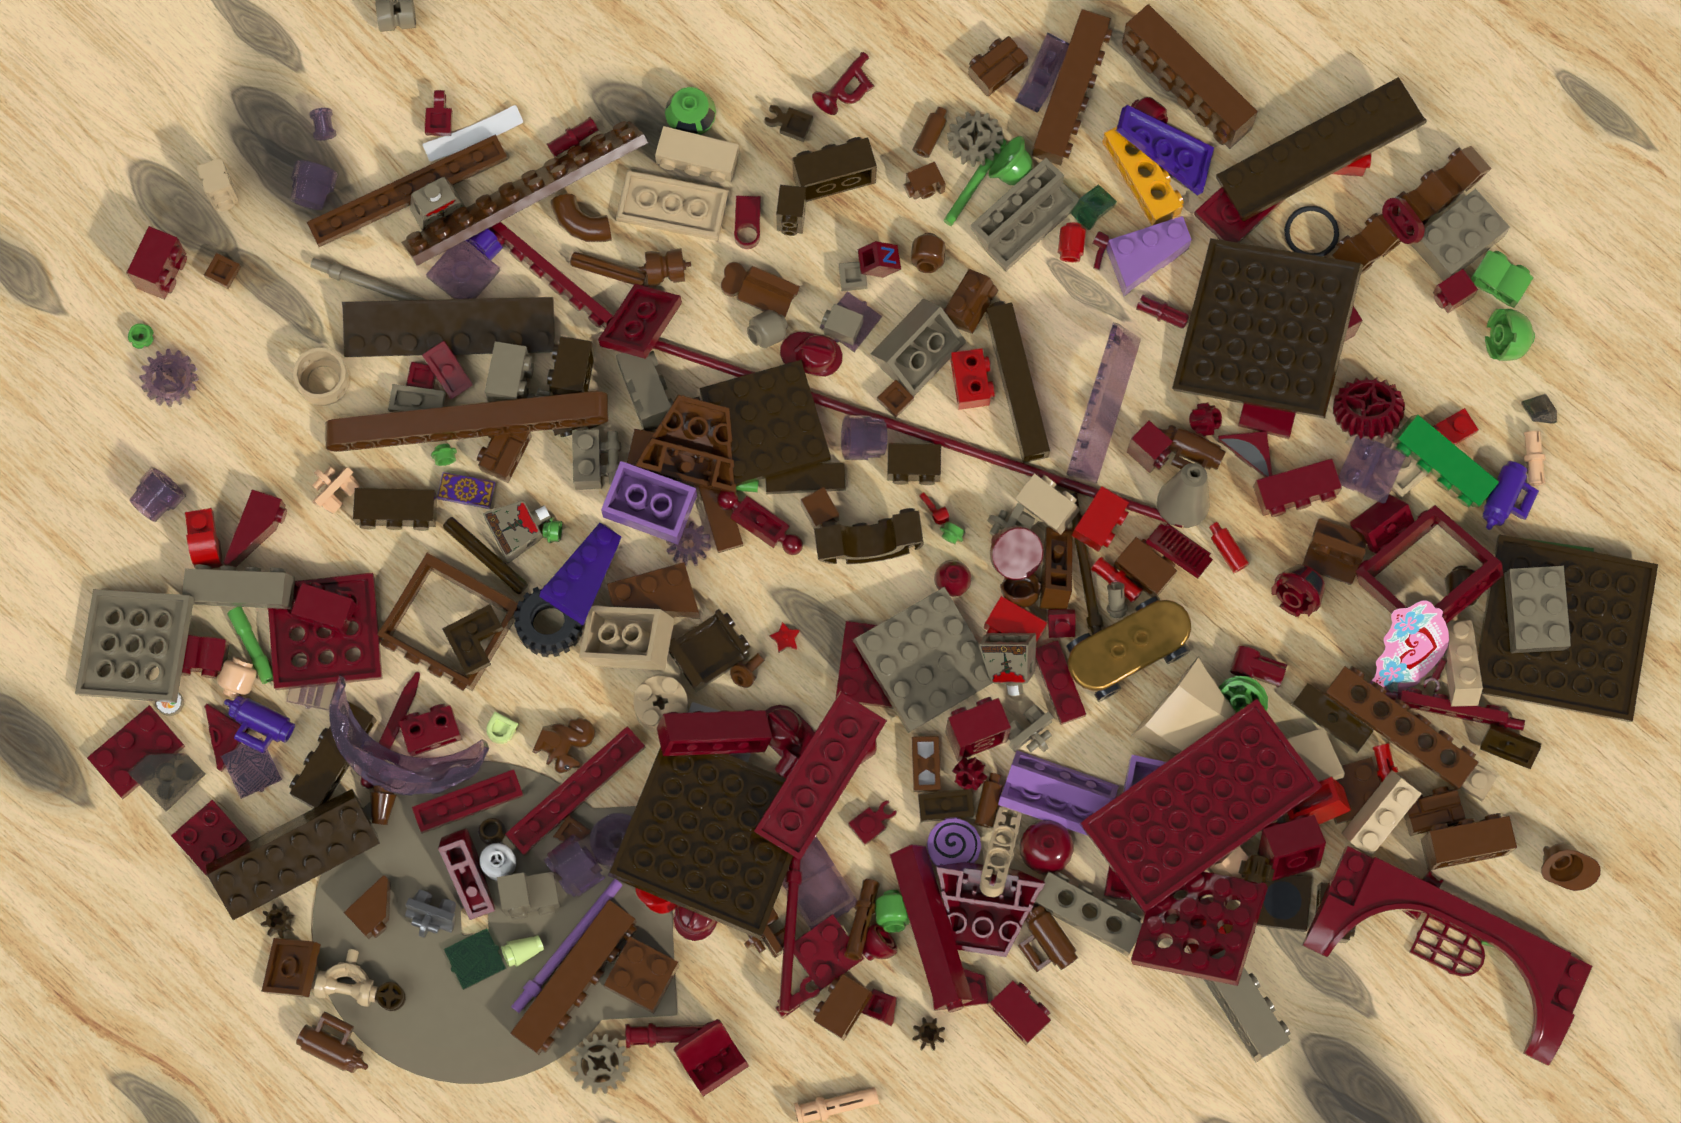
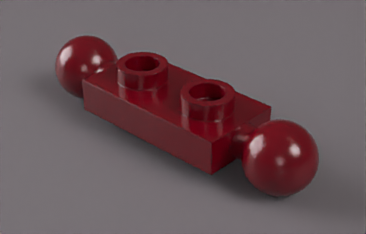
(760, 522)

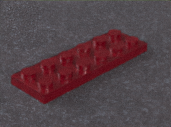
(820, 775)

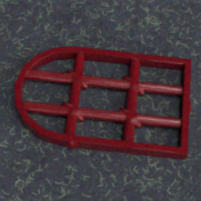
(1437, 949)

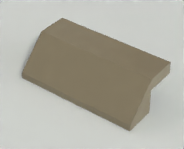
(1024, 214)

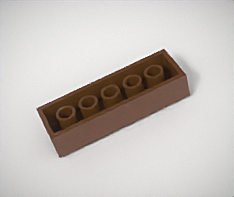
(1188, 77)

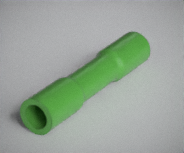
(244, 630)

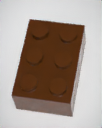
(1468, 841)

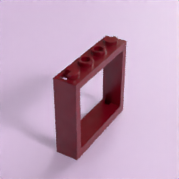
(1457, 599)

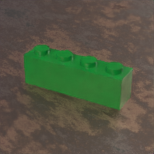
(1445, 461)

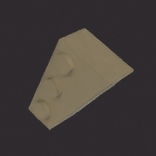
(645, 388)

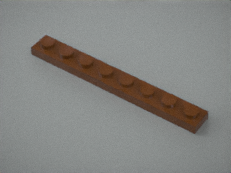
(398, 193)

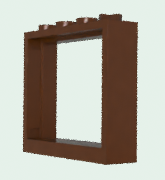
(464, 581)

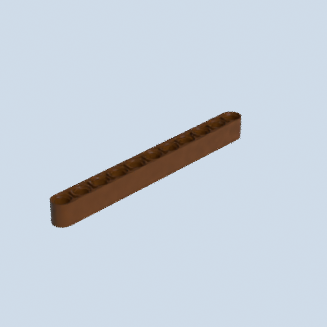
(467, 421)

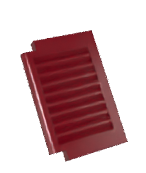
(1180, 549)

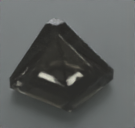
(1540, 409)

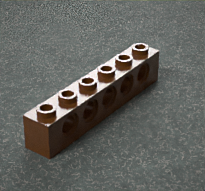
(1408, 742)

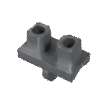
(430, 917)

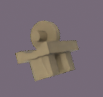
(1017, 518)
(1039, 721)

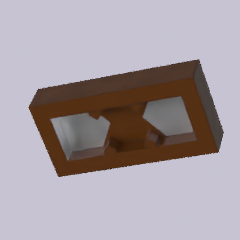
(926, 764)

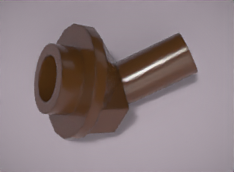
(743, 674)

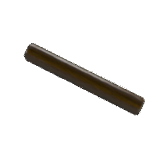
(485, 555)

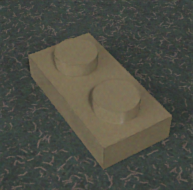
(413, 398)

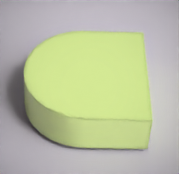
(500, 728)

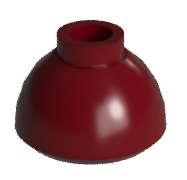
(954, 577)
(879, 944)

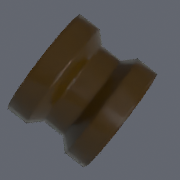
(386, 991)

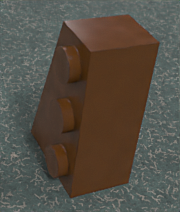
(658, 589)

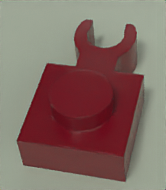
(869, 824)

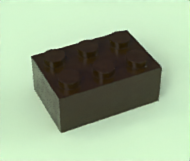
(835, 168)

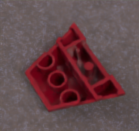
(981, 921)

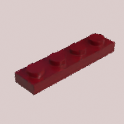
(467, 801)

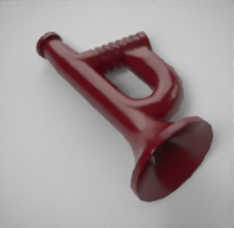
(828, 100)

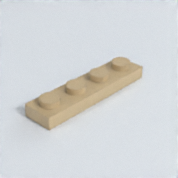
(1478, 781)

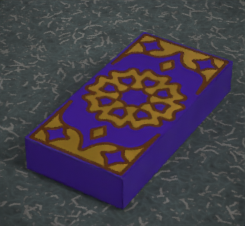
(466, 490)

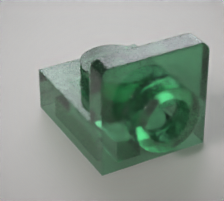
(1093, 206)

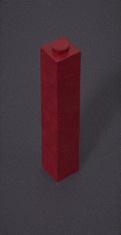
(931, 928)

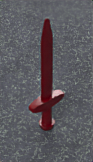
(398, 714)

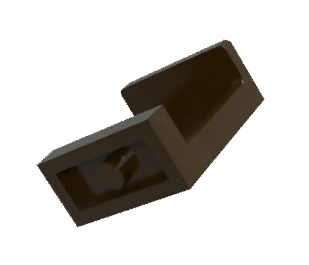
(709, 650)

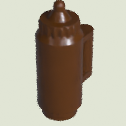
(1193, 448)
(1050, 938)
(329, 1047)

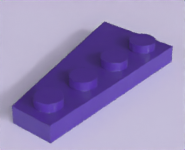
(1170, 148)
(581, 576)

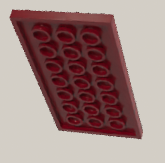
(1200, 805)

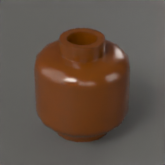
(928, 253)

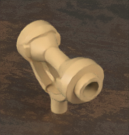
(362, 991)

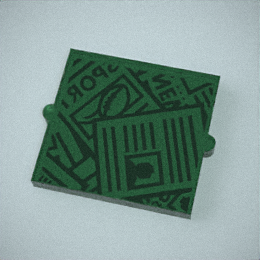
(475, 959)

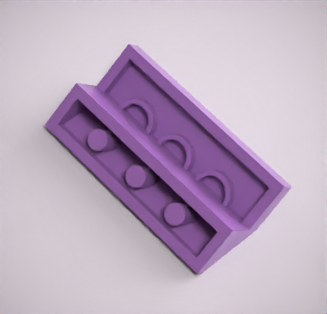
(1054, 791)

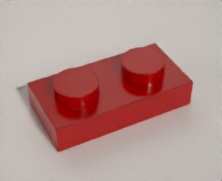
(1457, 427)

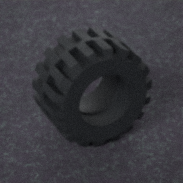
(539, 642)

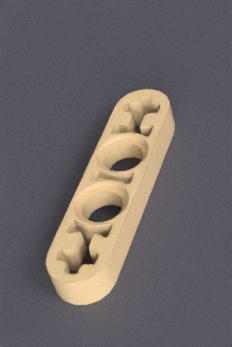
(1001, 850)

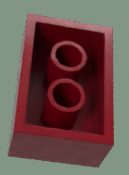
(977, 728)

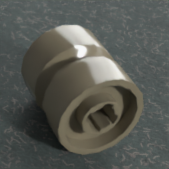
(387, 16)

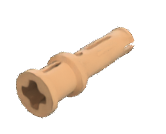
(821, 1112)

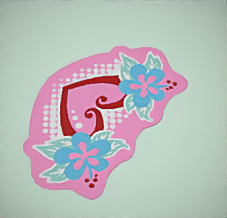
(1411, 646)

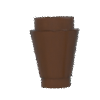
(381, 805)

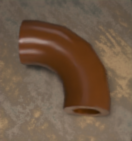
(577, 223)

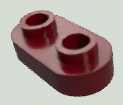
(1403, 222)

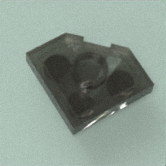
(166, 776)

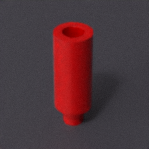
(1228, 548)

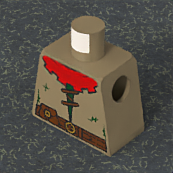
(434, 202)
(516, 527)
(1009, 659)

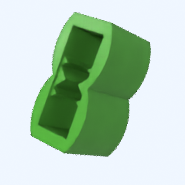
(1502, 278)

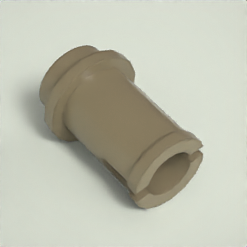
(1117, 606)

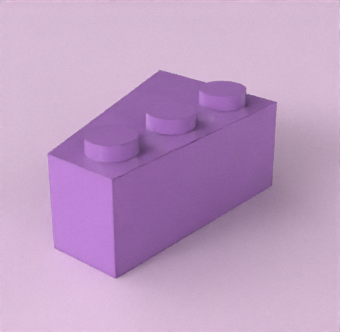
(1146, 251)

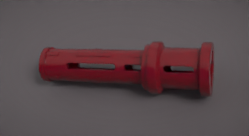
(652, 1035)

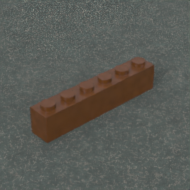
(1071, 87)
(573, 978)

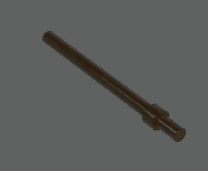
(1094, 620)

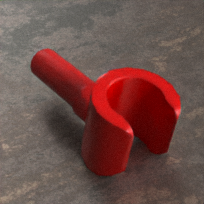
(939, 515)

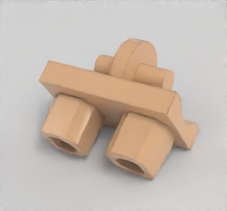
(343, 480)

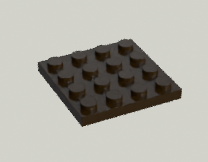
(771, 422)

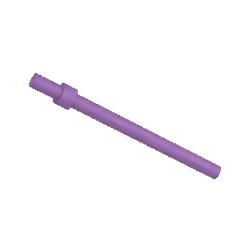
(533, 987)

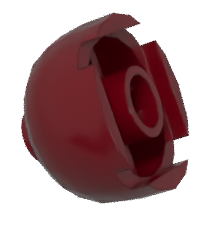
(1046, 847)

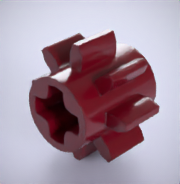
(1205, 419)
(969, 773)

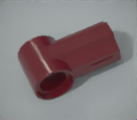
(1254, 665)

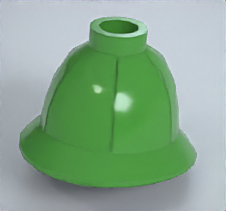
(1012, 162)

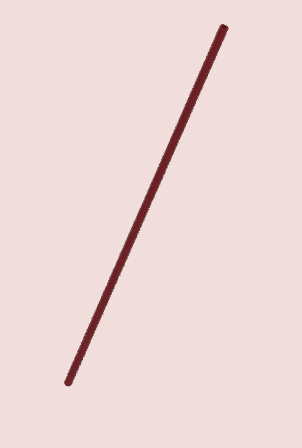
(915, 431)

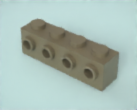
(239, 588)

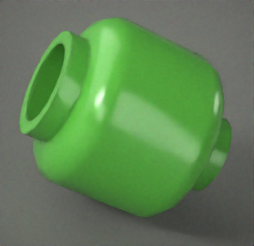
(891, 911)

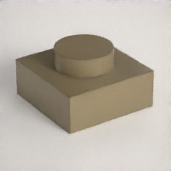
(851, 277)

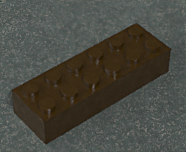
(292, 854)

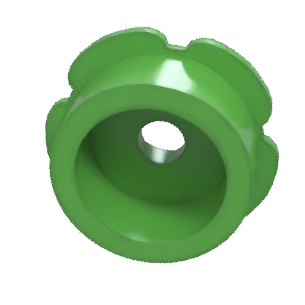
(135, 331)
(444, 455)
(552, 530)
(952, 533)

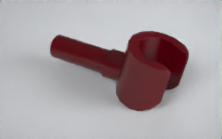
(1100, 240)
(1436, 675)

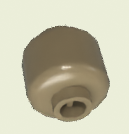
(767, 329)

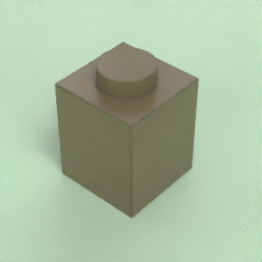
(842, 324)

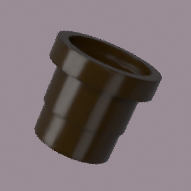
(498, 838)

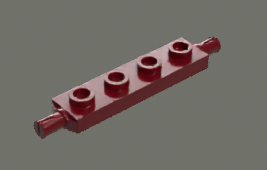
(1441, 705)

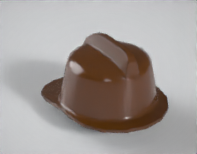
(1569, 867)

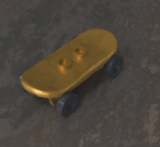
(1129, 645)

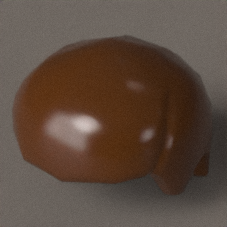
(1023, 591)

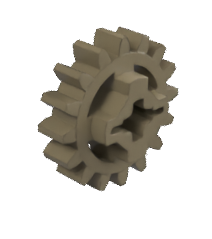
(986, 143)
(592, 1074)

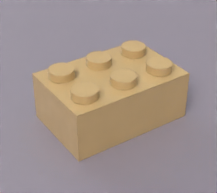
(627, 638)

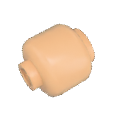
(237, 677)

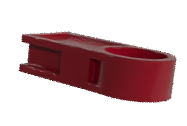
(747, 215)

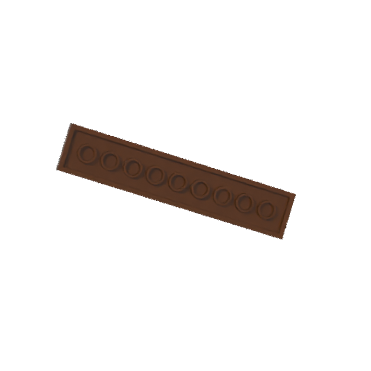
(524, 192)

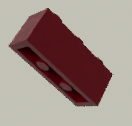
(1297, 488)

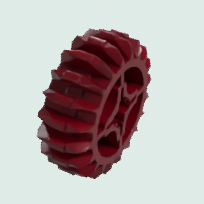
(1368, 408)

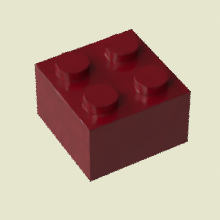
(157, 263)
(1293, 846)

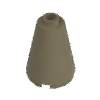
(1185, 497)

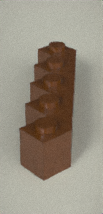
(1432, 196)

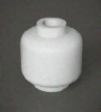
(506, 865)

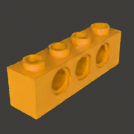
(1156, 209)

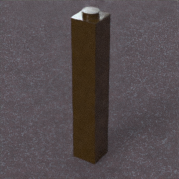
(1017, 382)

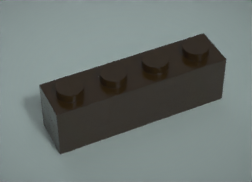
(325, 765)

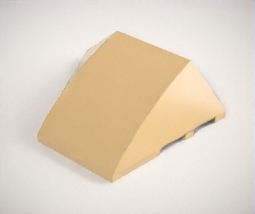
(1187, 712)

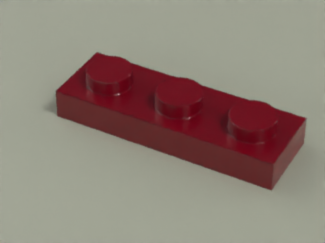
(1059, 683)

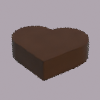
(734, 276)

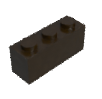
(395, 508)

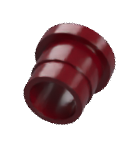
(786, 762)

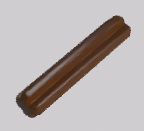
(607, 269)

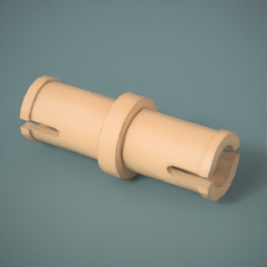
(1534, 458)

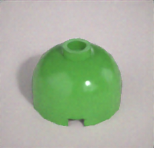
(1509, 335)

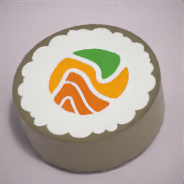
(169, 708)

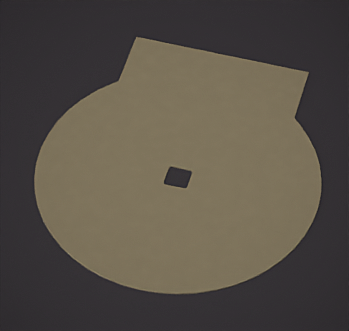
(441, 1027)

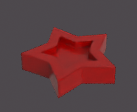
(785, 638)

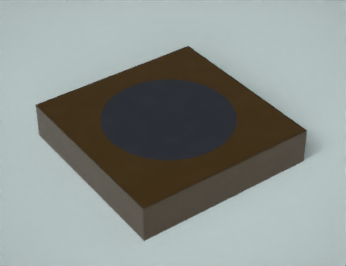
(1287, 903)

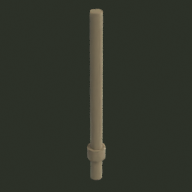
(339, 272)

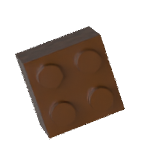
(641, 975)

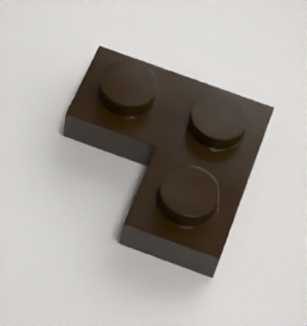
(466, 637)

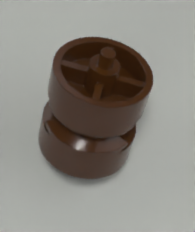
(670, 266)

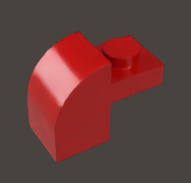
(202, 538)

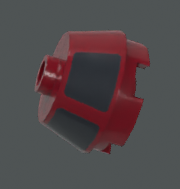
(1299, 590)

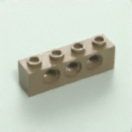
(1096, 927)

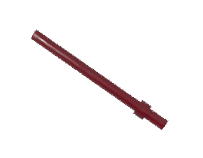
(793, 879)

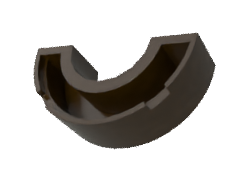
(867, 542)

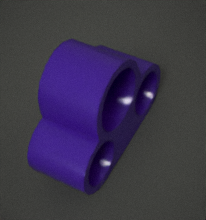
(486, 243)

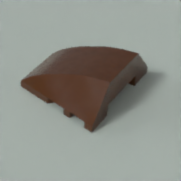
(692, 445)

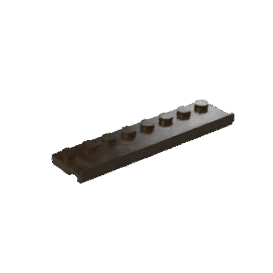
(1320, 149)
(464, 324)

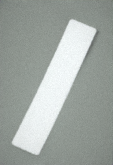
(473, 134)

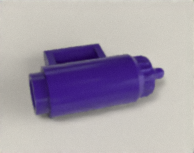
(1504, 495)
(260, 719)

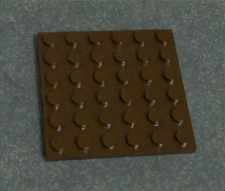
(1267, 327)
(1607, 628)
(698, 839)

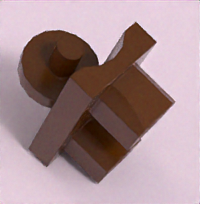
(773, 941)

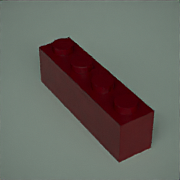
(714, 732)

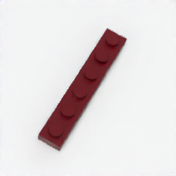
(558, 281)
(575, 790)

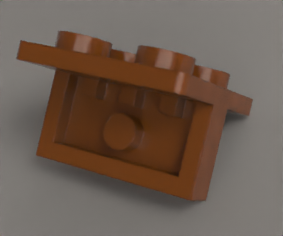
(1335, 551)

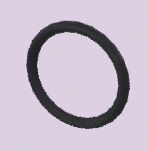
(1316, 209)

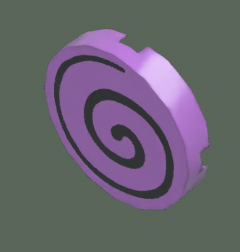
(953, 842)

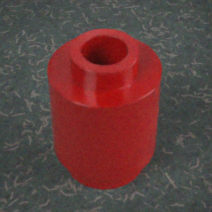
(1071, 242)

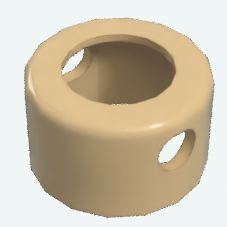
(317, 358)

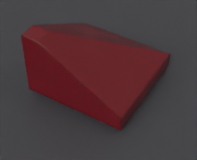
(881, 1007)

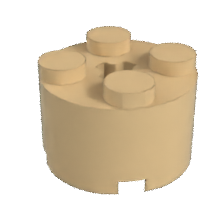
(655, 690)

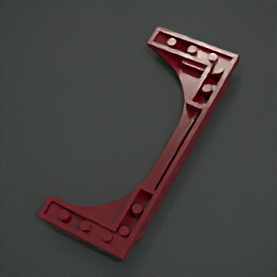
(1372, 886)

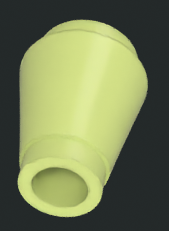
(520, 950)

